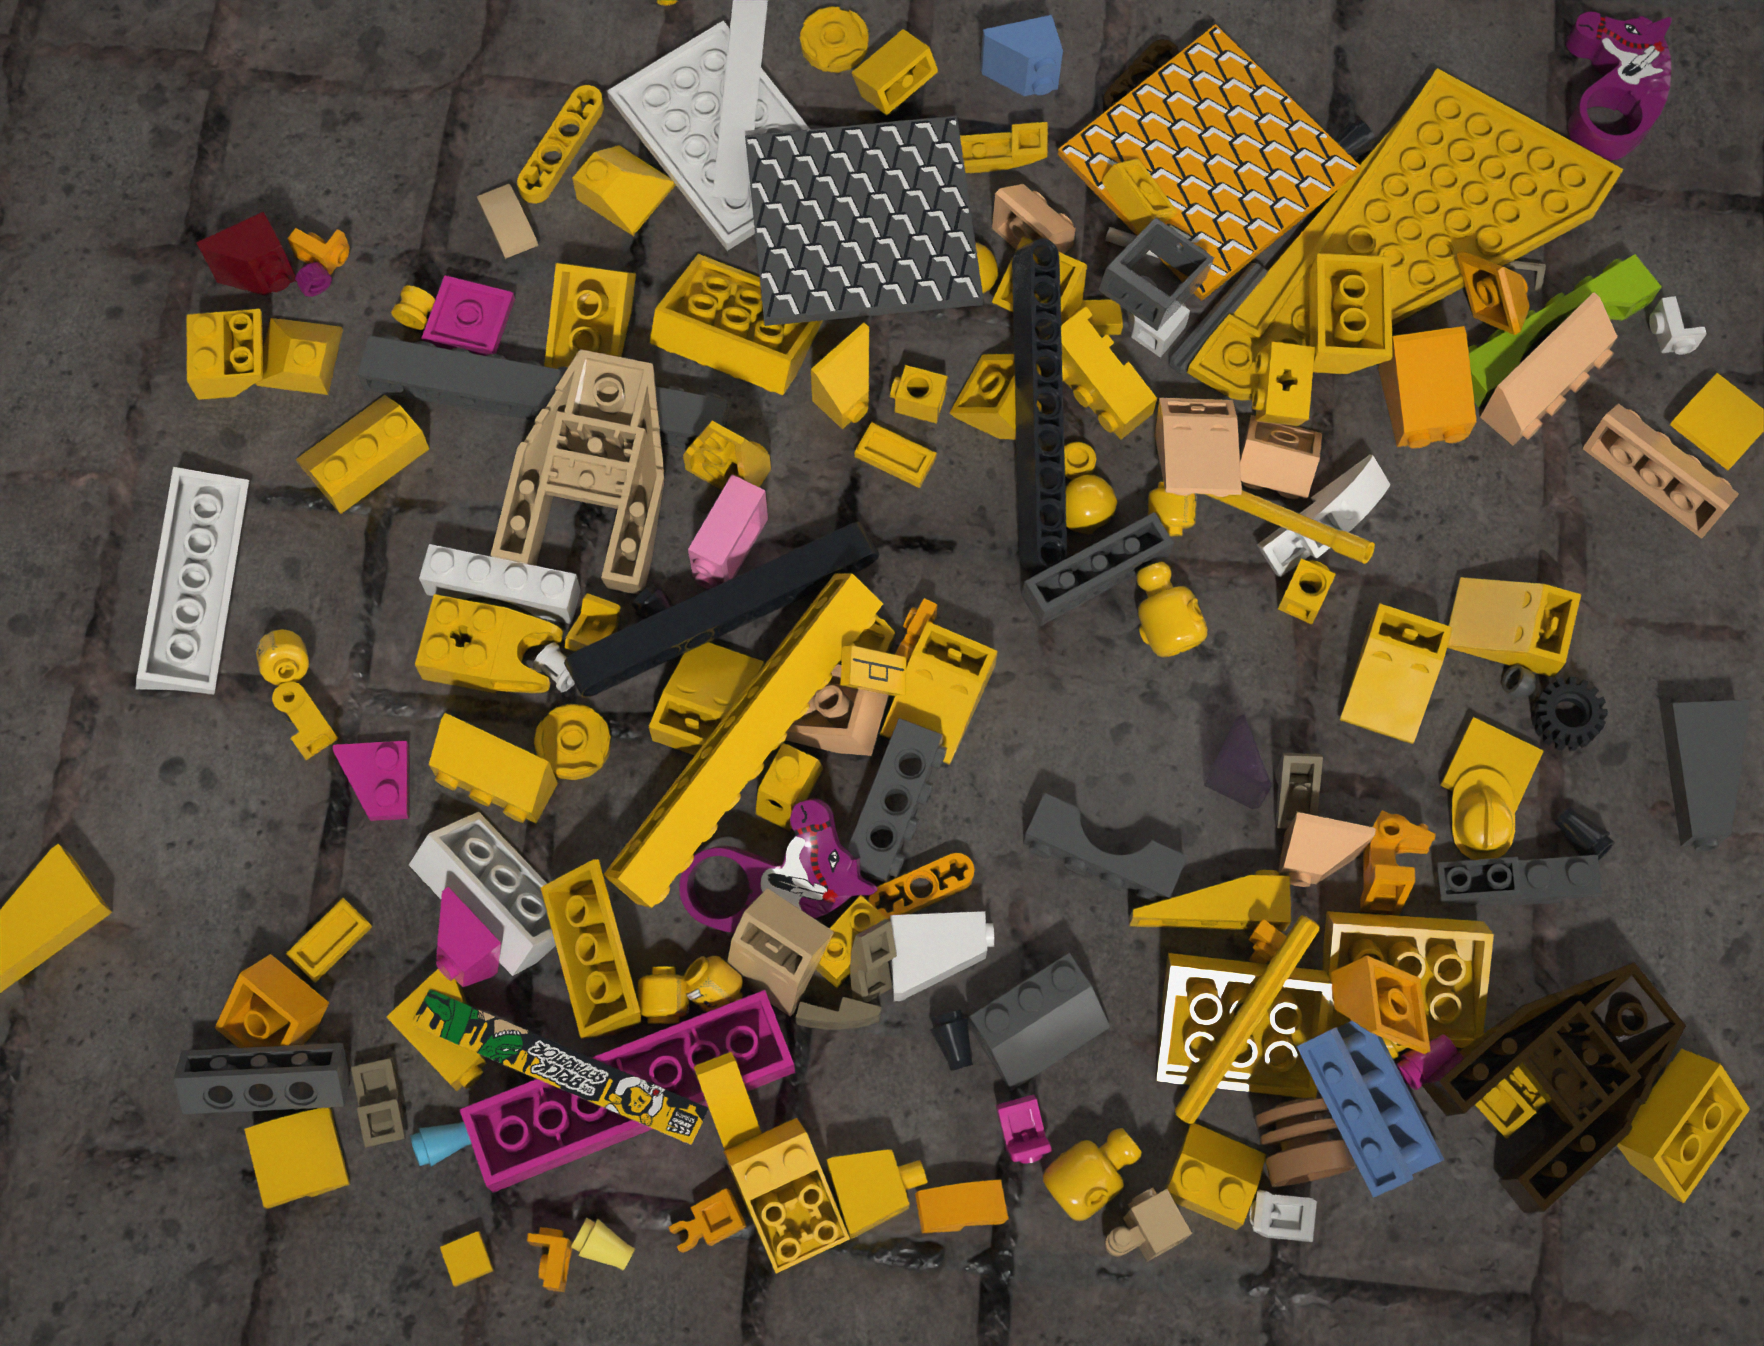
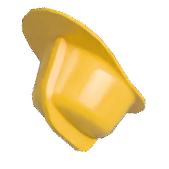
(1483, 814)

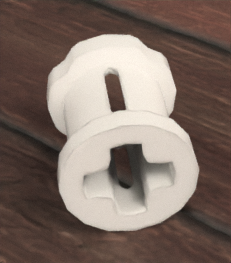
(551, 662)

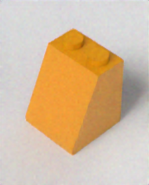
(1429, 387)

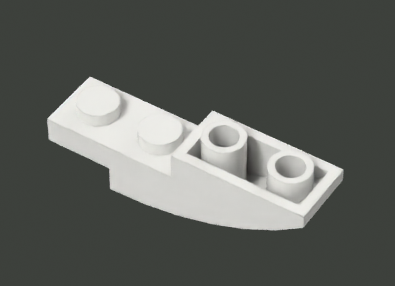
(1337, 505)

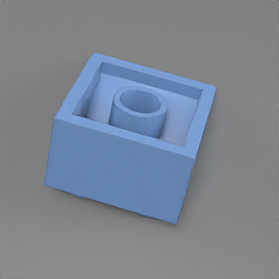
(1023, 55)

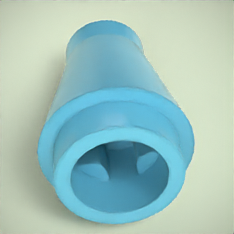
(438, 1142)

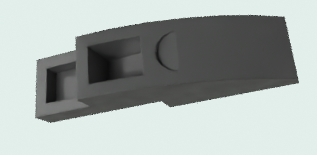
(1519, 881)

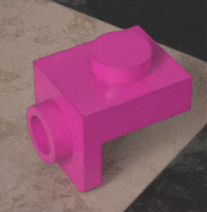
(1023, 1129)

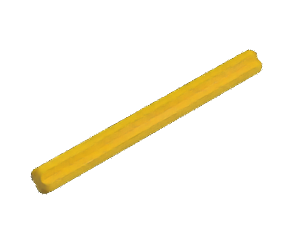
(1247, 1019)

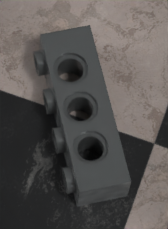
(1096, 569)
(906, 742)
(262, 1078)

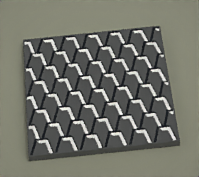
(862, 221)

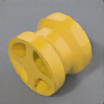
(413, 307)

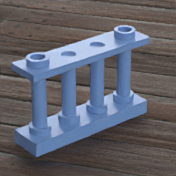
(1370, 1106)

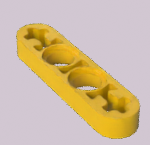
(555, 141)

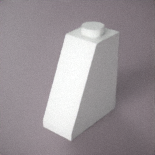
(936, 948)

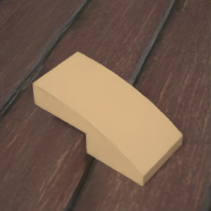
(507, 221)

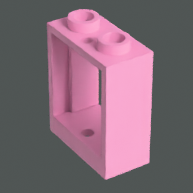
(728, 533)

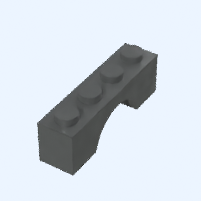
(1059, 834)

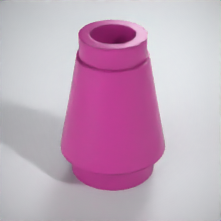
(1417, 1067)

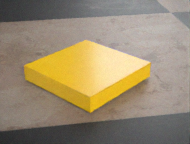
(1497, 751)

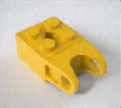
(495, 651)

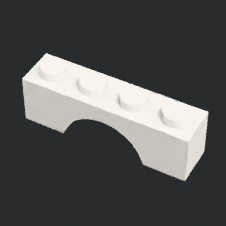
(536, 589)

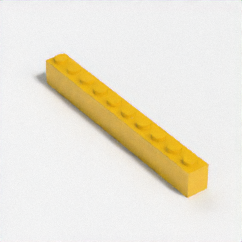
(743, 741)

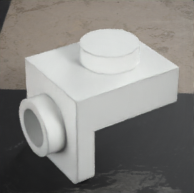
(1670, 331)
(1283, 1216)

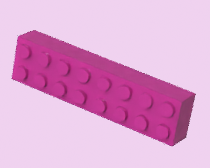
(547, 1127)

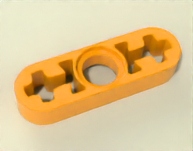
(951, 885)

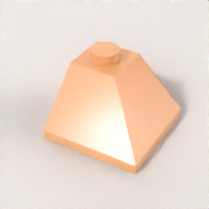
(1319, 847)

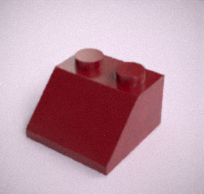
(248, 257)

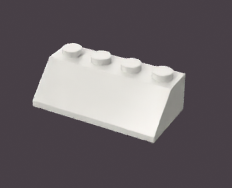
(492, 884)

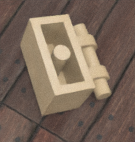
(1153, 1226)

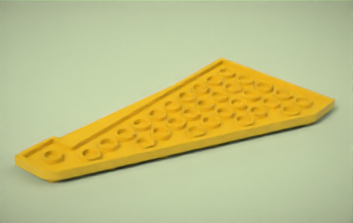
(1438, 184)

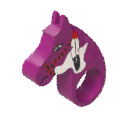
(1635, 78)
(813, 877)

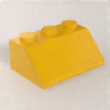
(1350, 312)
(364, 453)
(491, 770)
(1684, 1124)

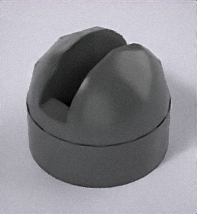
(1519, 681)

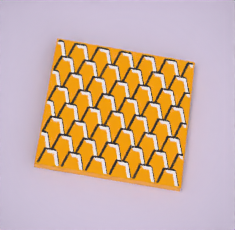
(1221, 148)

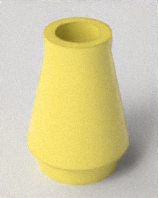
(602, 1245)

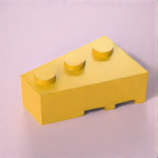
(1101, 380)

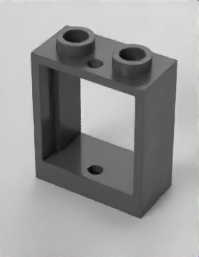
(1139, 295)

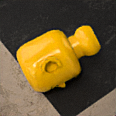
(1170, 614)
(1087, 1175)

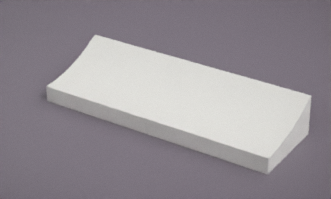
(192, 582)

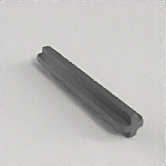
(1227, 305)

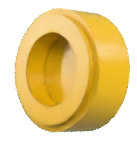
(1079, 460)

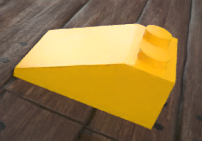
(588, 312)

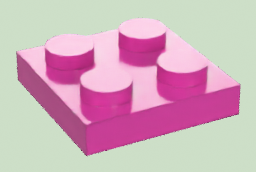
(468, 316)

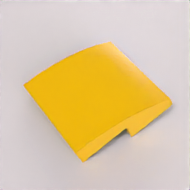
(1721, 421)
(1511, 1103)
(296, 1156)

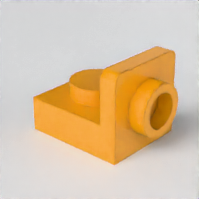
(313, 248)
(556, 1263)

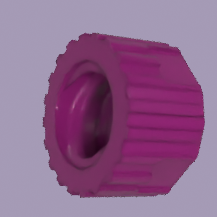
(313, 279)

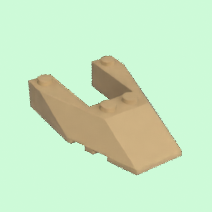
(594, 447)

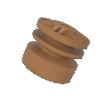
(1304, 1143)

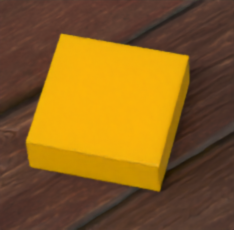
(466, 1258)

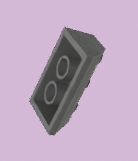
(1039, 1022)

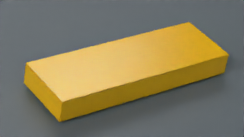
(727, 1100)

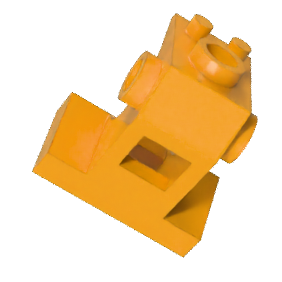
(1384, 880)

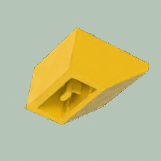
(224, 352)

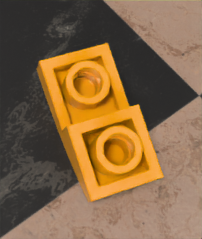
(961, 1205)

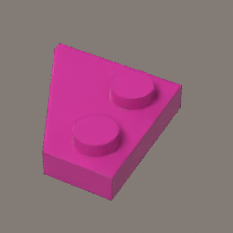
(378, 777)

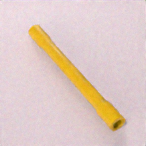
(1339, 540)

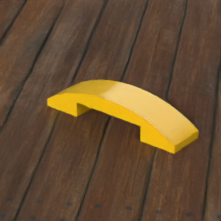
(1005, 150)

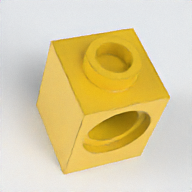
(925, 407)
(1302, 604)

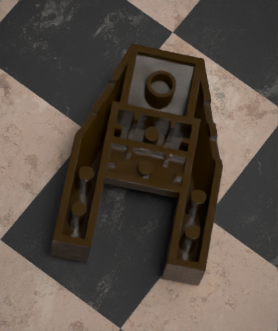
(1590, 1059)

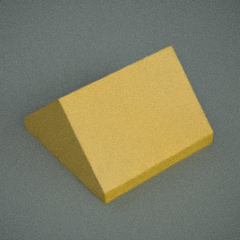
(1071, 285)

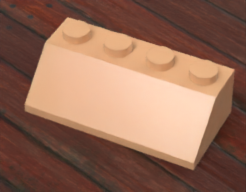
(1551, 372)
(1660, 470)

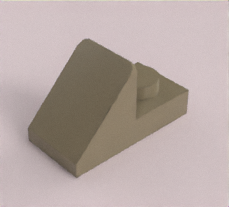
(1299, 786)

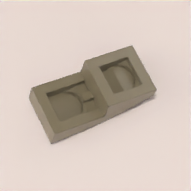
(870, 960)
(851, 1015)
(378, 1102)

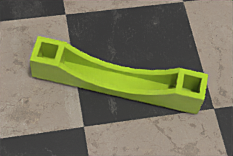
(1623, 290)

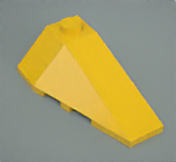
(722, 453)

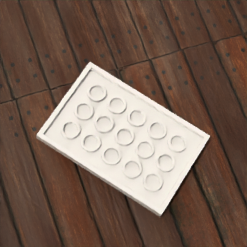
(677, 117)

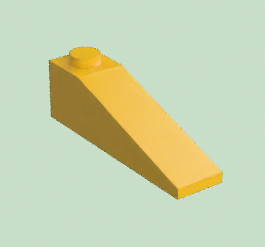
(1229, 905)

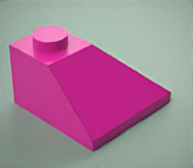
(464, 944)

